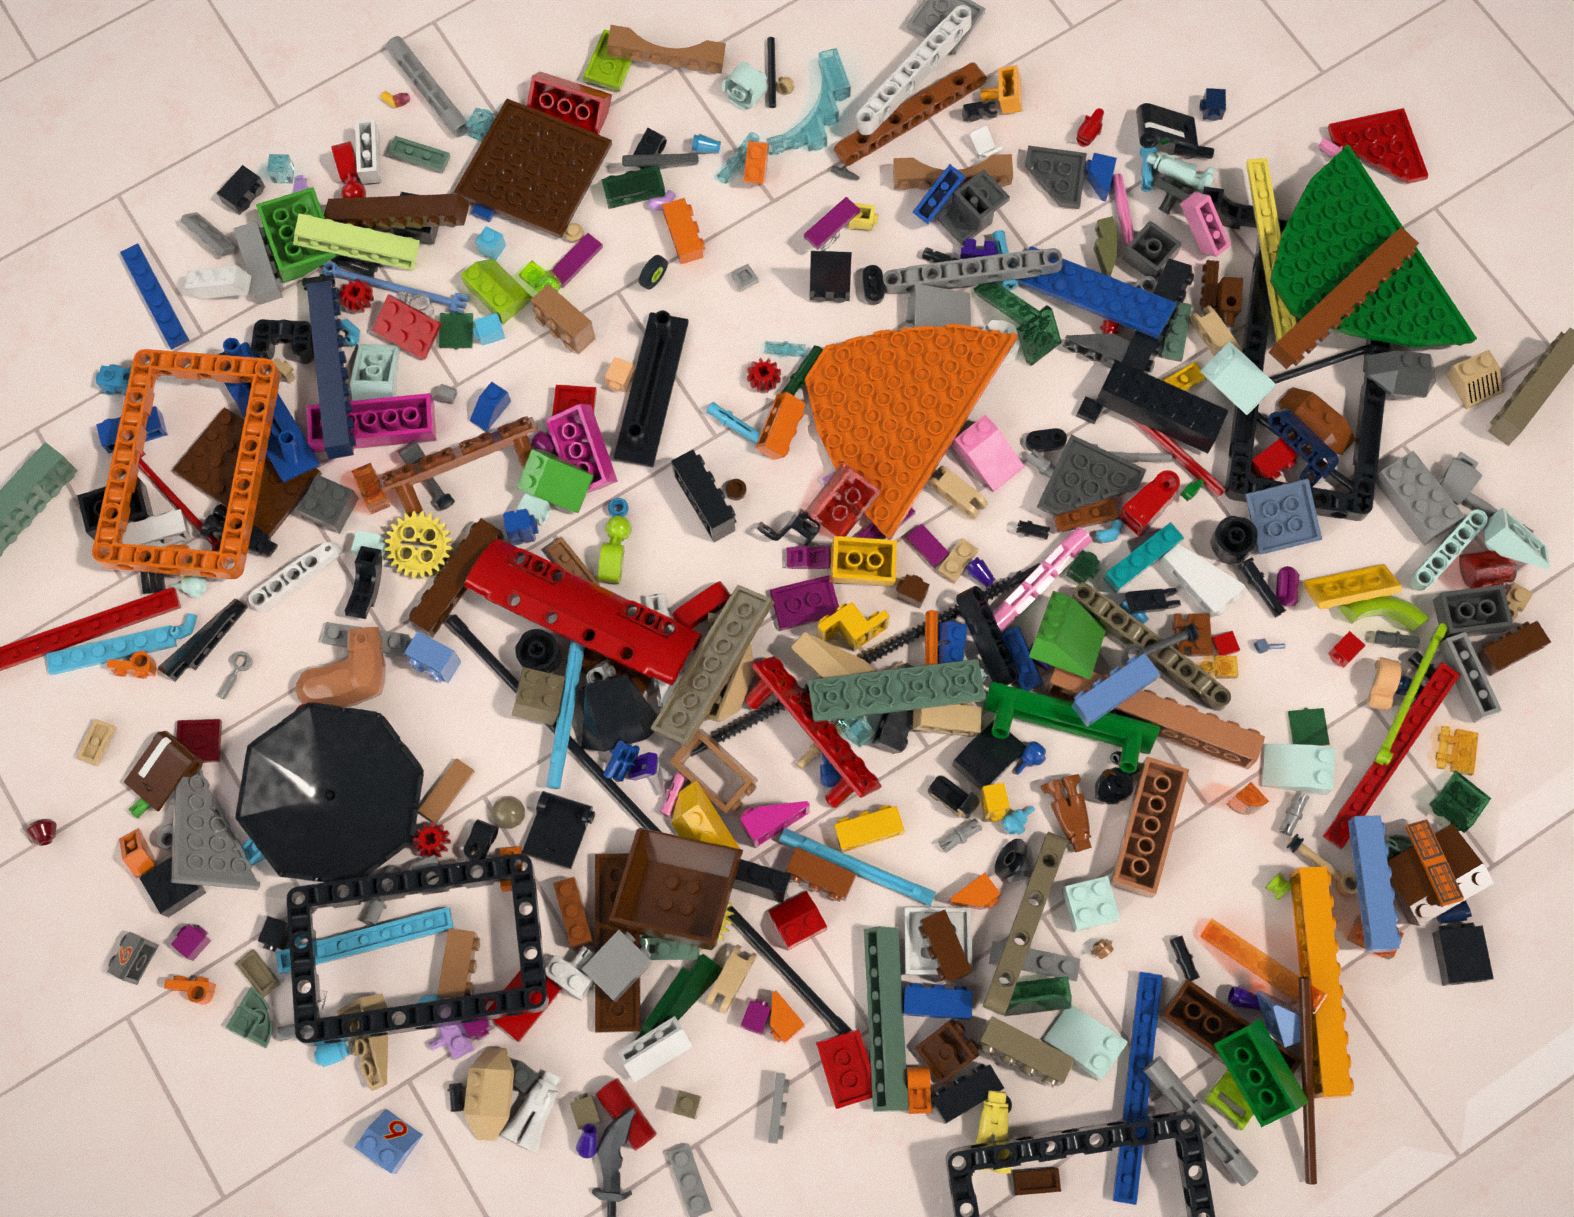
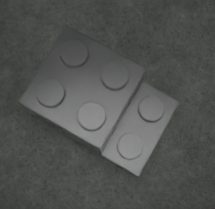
(973, 207)

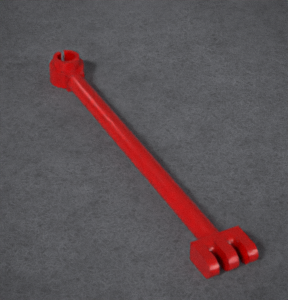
(176, 501)

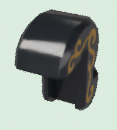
(953, 797)

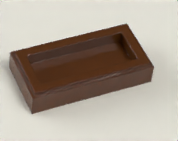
(1036, 1181)

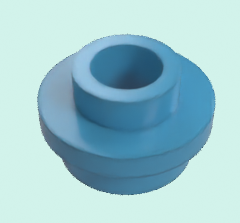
(618, 502)

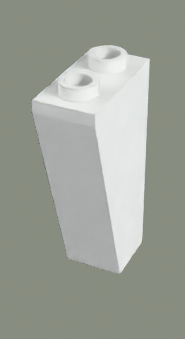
(1202, 581)

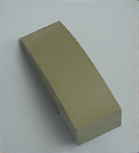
(1106, 245)

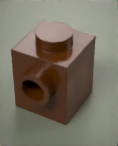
(912, 590)

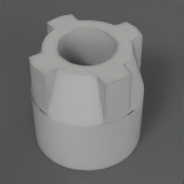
(446, 393)

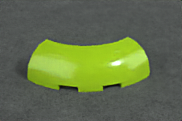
(1390, 606)

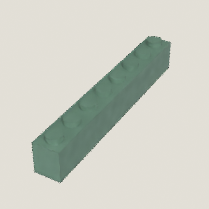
(886, 1019)

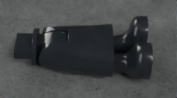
(259, 541)

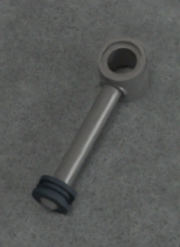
(412, 454)
(1189, 633)

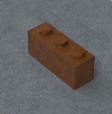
(1513, 647)
(944, 947)

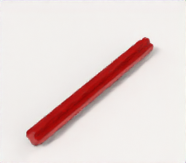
(1184, 459)

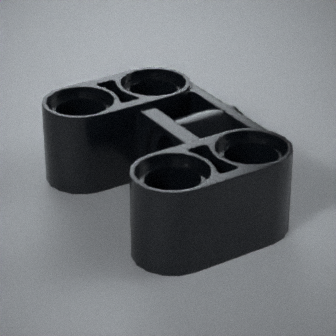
(283, 332)

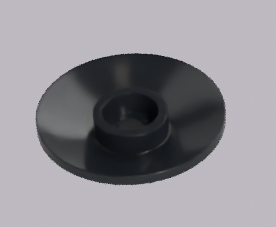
(1011, 858)

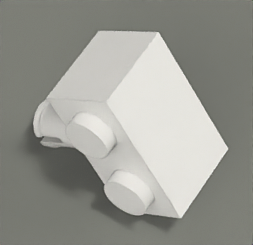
(570, 974)

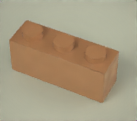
(458, 964)

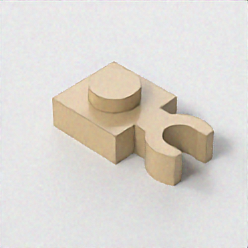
(1517, 599)

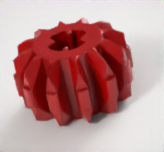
(359, 288)
(757, 371)
(436, 833)

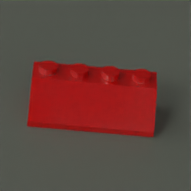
(569, 101)

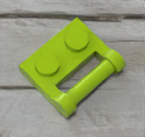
(1229, 1088)

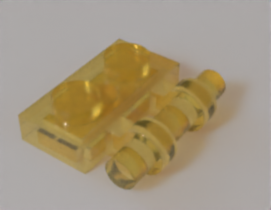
(1463, 750)

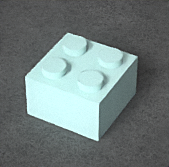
(1091, 904)

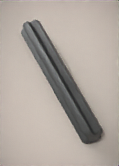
(660, 159)

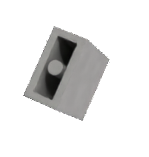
(618, 964)

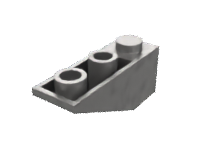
(1098, 347)

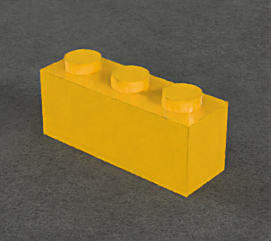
(868, 828)

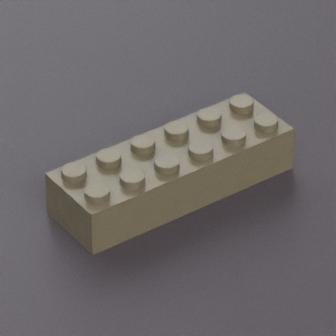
(1534, 388)

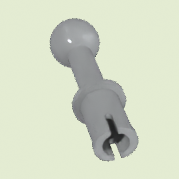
(377, 907)

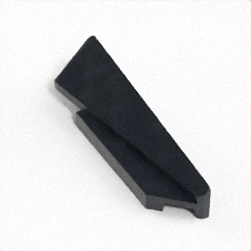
(201, 644)

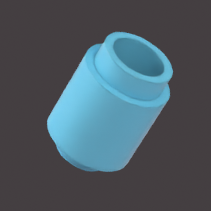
(331, 1053)

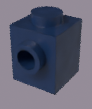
(1213, 104)

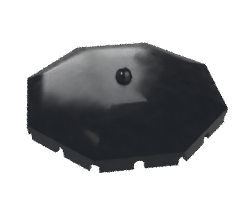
(329, 793)

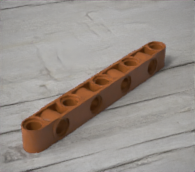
(912, 113)

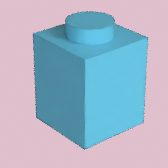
(490, 243)
(488, 329)

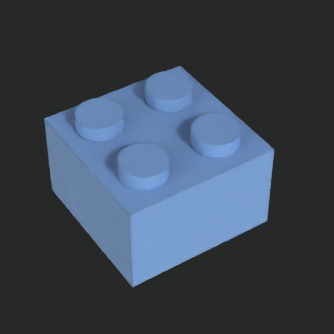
(432, 657)

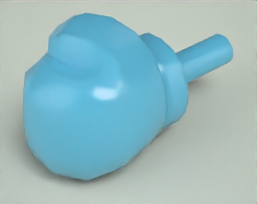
(1015, 821)

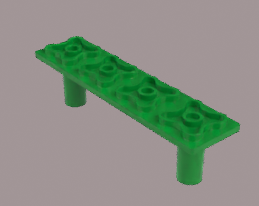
(1058, 714)

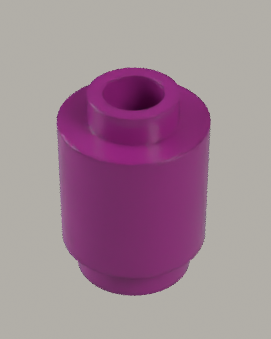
(544, 441)

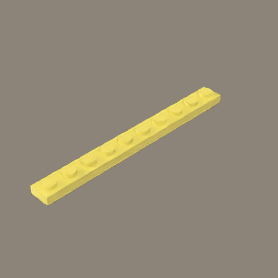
(1269, 237)

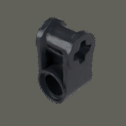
(480, 838)

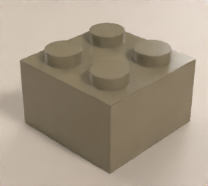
(538, 696)

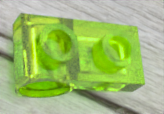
(539, 278)

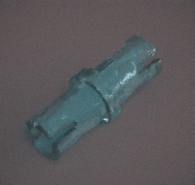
(784, 348)

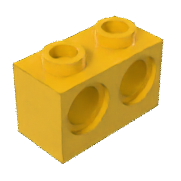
(994, 802)

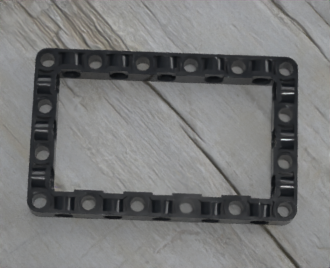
(426, 1014)
(1077, 1140)

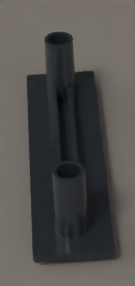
(651, 389)

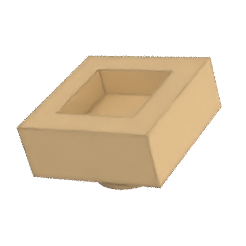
(285, 370)

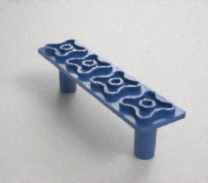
(286, 445)

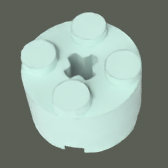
(745, 86)

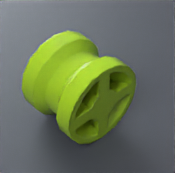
(1279, 886)

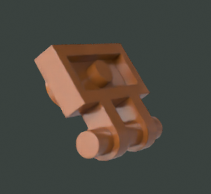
(1197, 647)

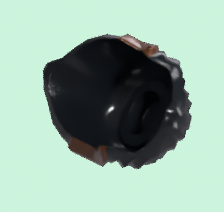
(1113, 786)

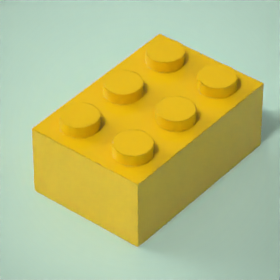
(863, 561)

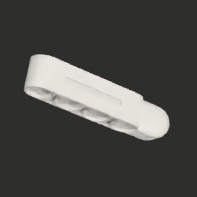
(284, 577)

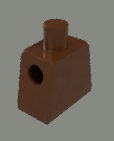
(1229, 299)

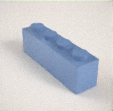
(1116, 689)

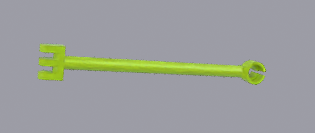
(1384, 754)

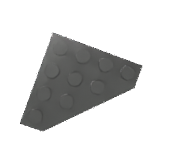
(1087, 477)

